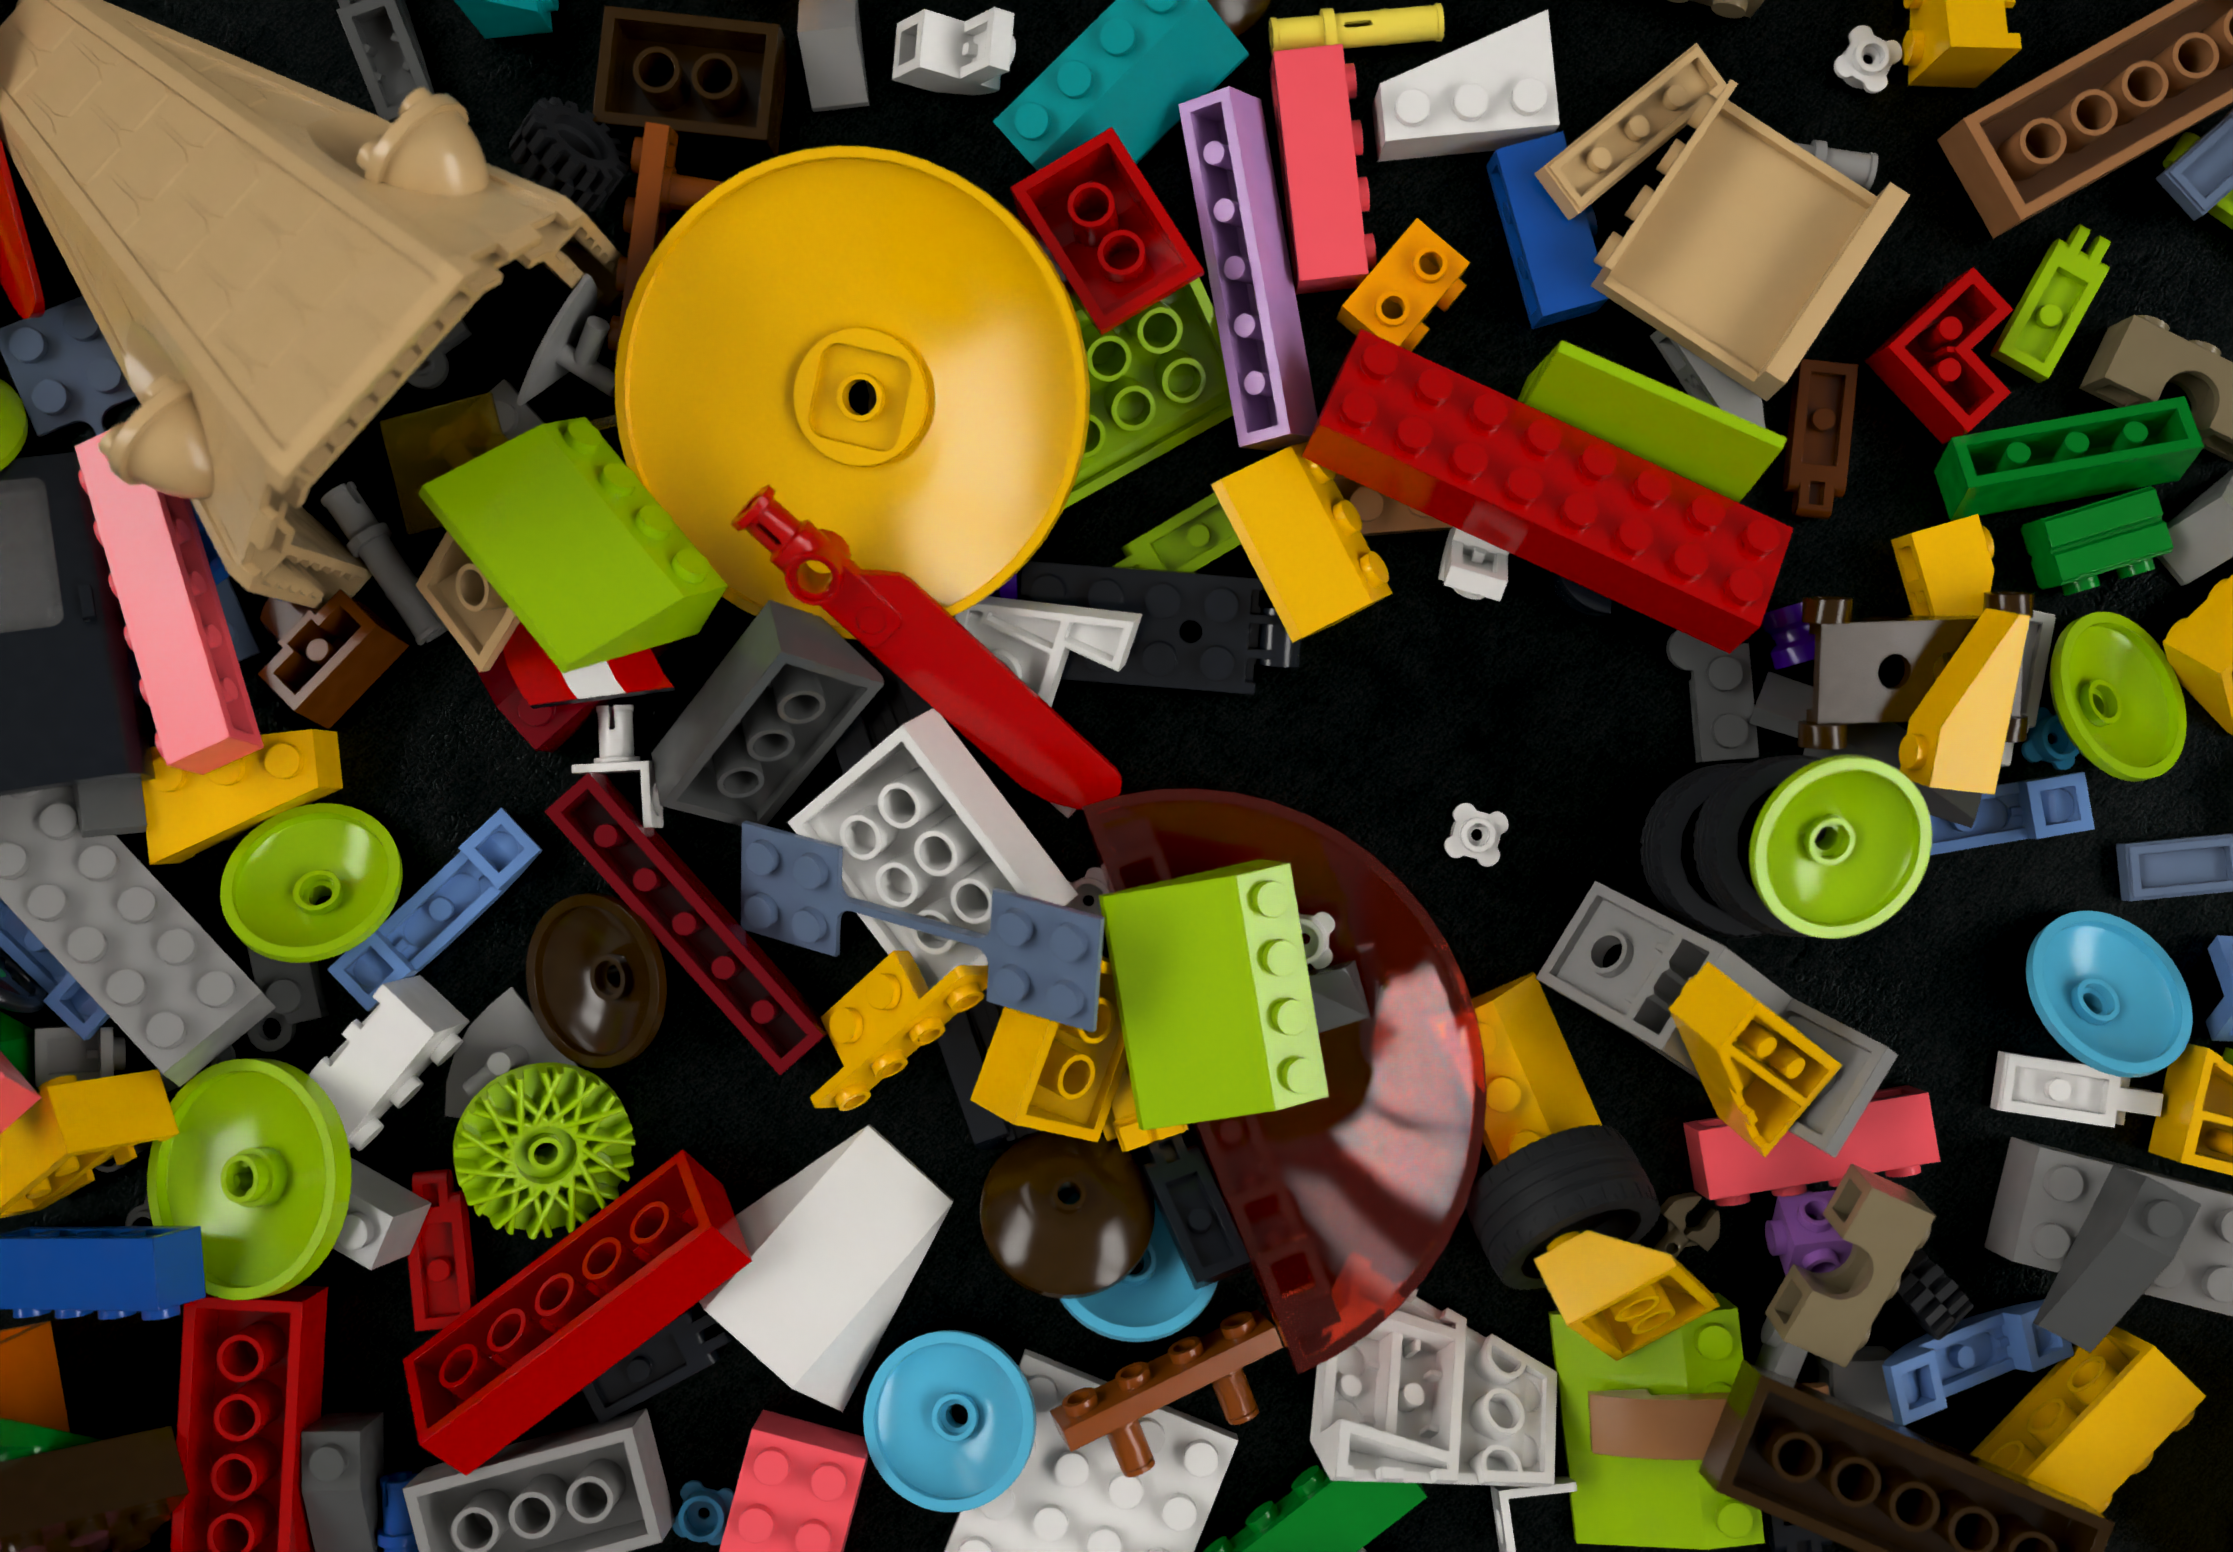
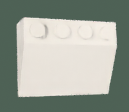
(929, 840)

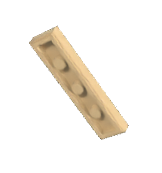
(1630, 132)

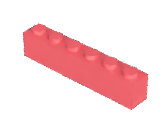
(171, 619)

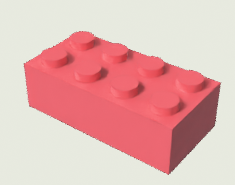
(795, 1487)

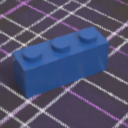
(1547, 250)

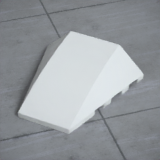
(830, 1264)
(1435, 1406)

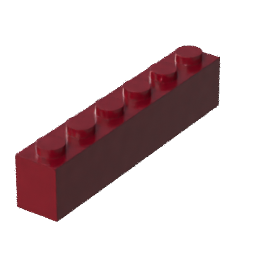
(688, 920)

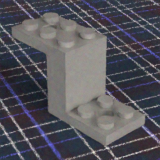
(1649, 977)

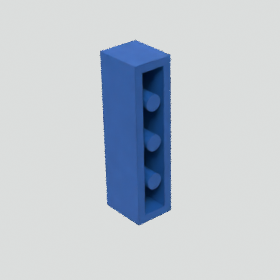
(101, 1271)

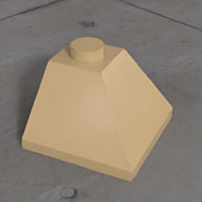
(467, 604)

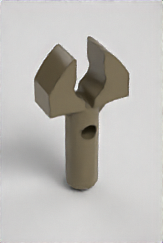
(1680, 1236)

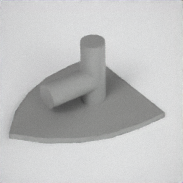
(571, 346)
(495, 1043)

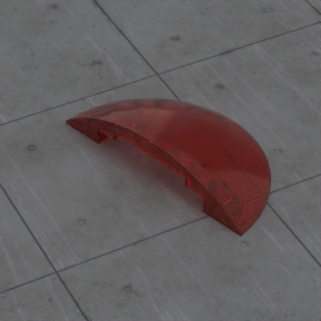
(1364, 1186)

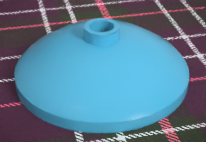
(2109, 994)
(1145, 1303)
(919, 1442)

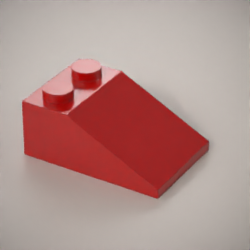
(1105, 231)

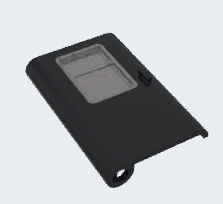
(64, 682)

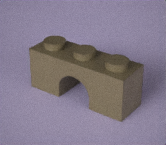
(2143, 356)
(1835, 1309)

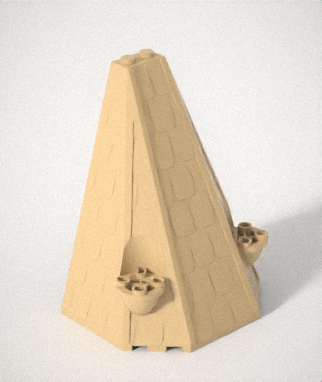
(260, 261)

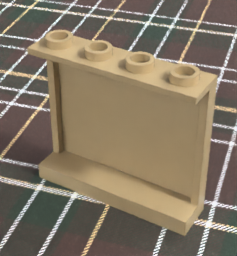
(1743, 245)

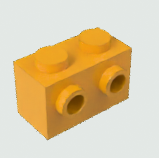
(1406, 287)

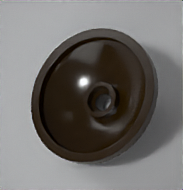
(596, 980)
(1062, 1246)

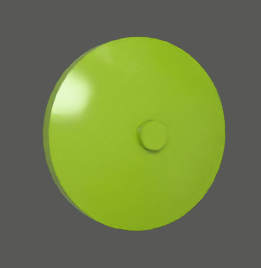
(258, 1171)

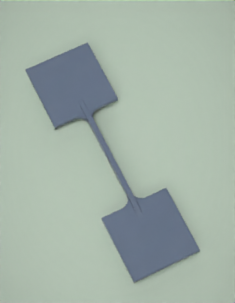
(73, 377)
(1037, 951)

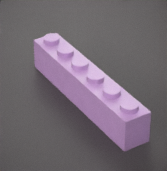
(1249, 269)

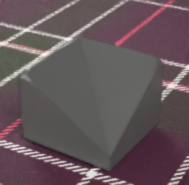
(1338, 995)

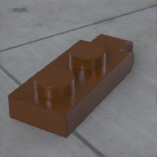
(1819, 435)

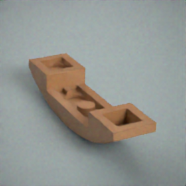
(1656, 1425)

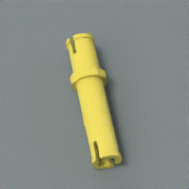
(1359, 28)

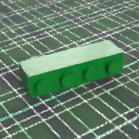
(2068, 458)
(1323, 1516)

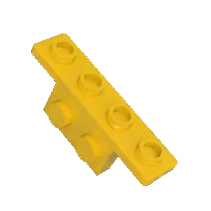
(889, 1020)

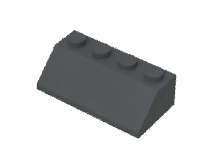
(763, 718)

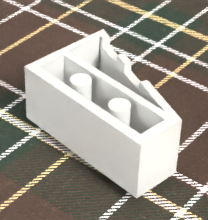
(1472, 97)
(388, 1054)

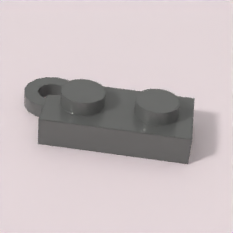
(293, 990)

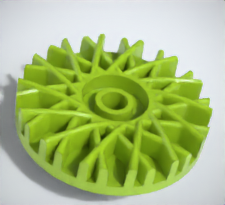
(549, 1185)

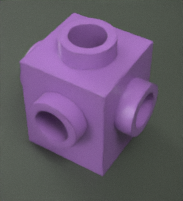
(1804, 1235)

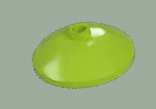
(2118, 697)
(297, 860)
(1864, 864)

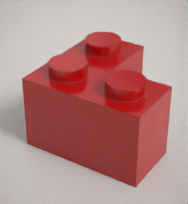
(1933, 362)

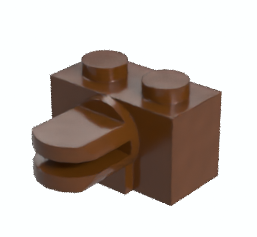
(327, 654)

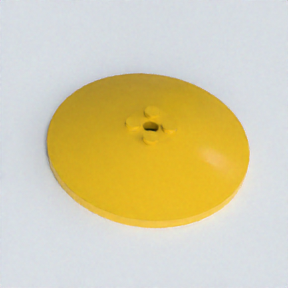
(835, 277)

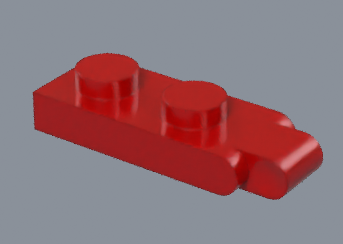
(442, 1254)

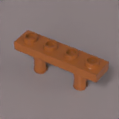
(646, 215)
(1145, 1387)

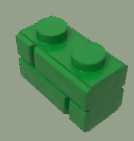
(2098, 538)

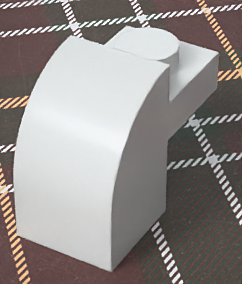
(954, 53)
(1473, 566)

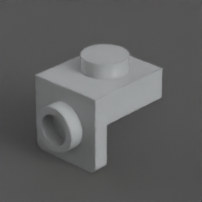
(63, 1053)

